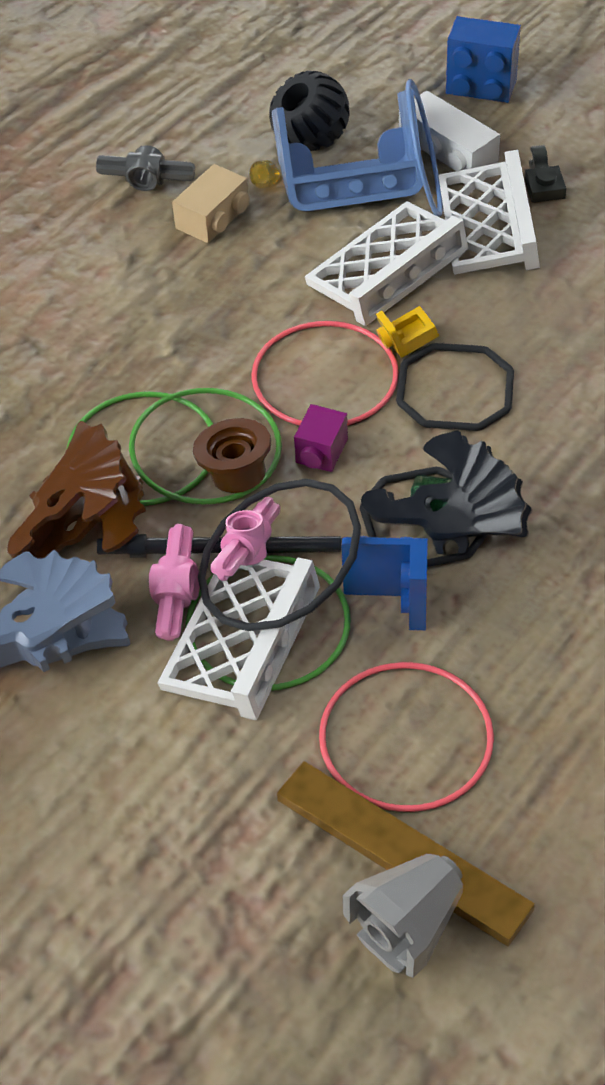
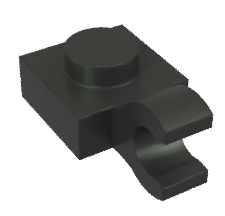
(541, 180)

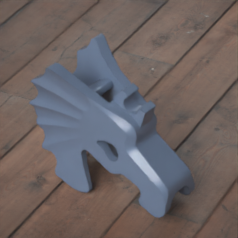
(68, 609)

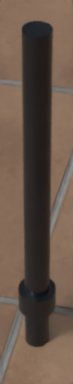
(140, 545)

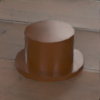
(233, 453)

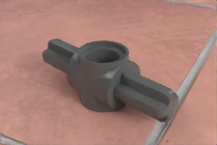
(145, 168)

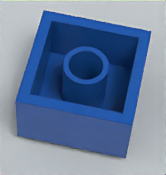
(482, 59)

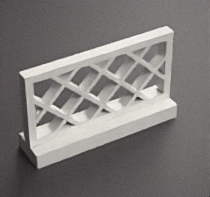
(518, 214)
(399, 272)
(270, 648)

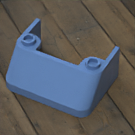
(388, 177)

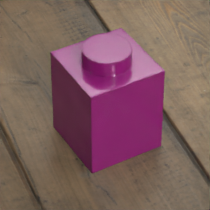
(321, 438)

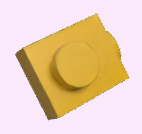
(407, 331)

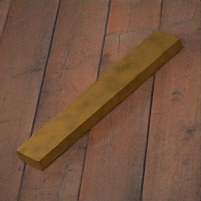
(392, 842)

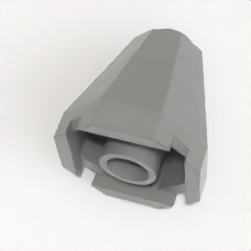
(405, 910)

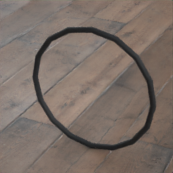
(319, 599)

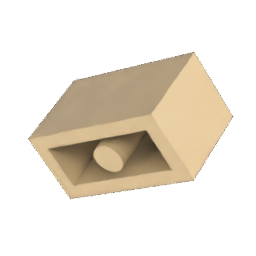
(211, 203)

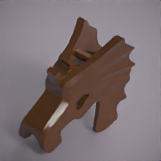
(86, 487)

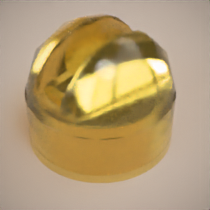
(261, 171)

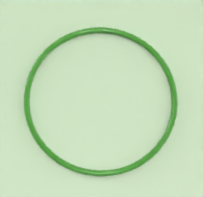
(160, 395)
(149, 482)
(347, 620)

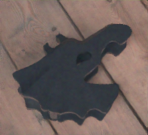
(479, 498)

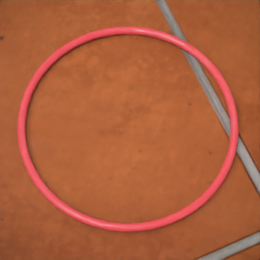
(320, 324)
(408, 665)

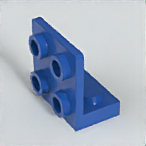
(390, 569)

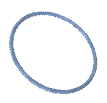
(411, 84)

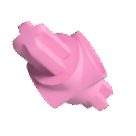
(245, 538)
(174, 582)

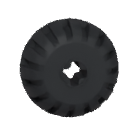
(313, 109)

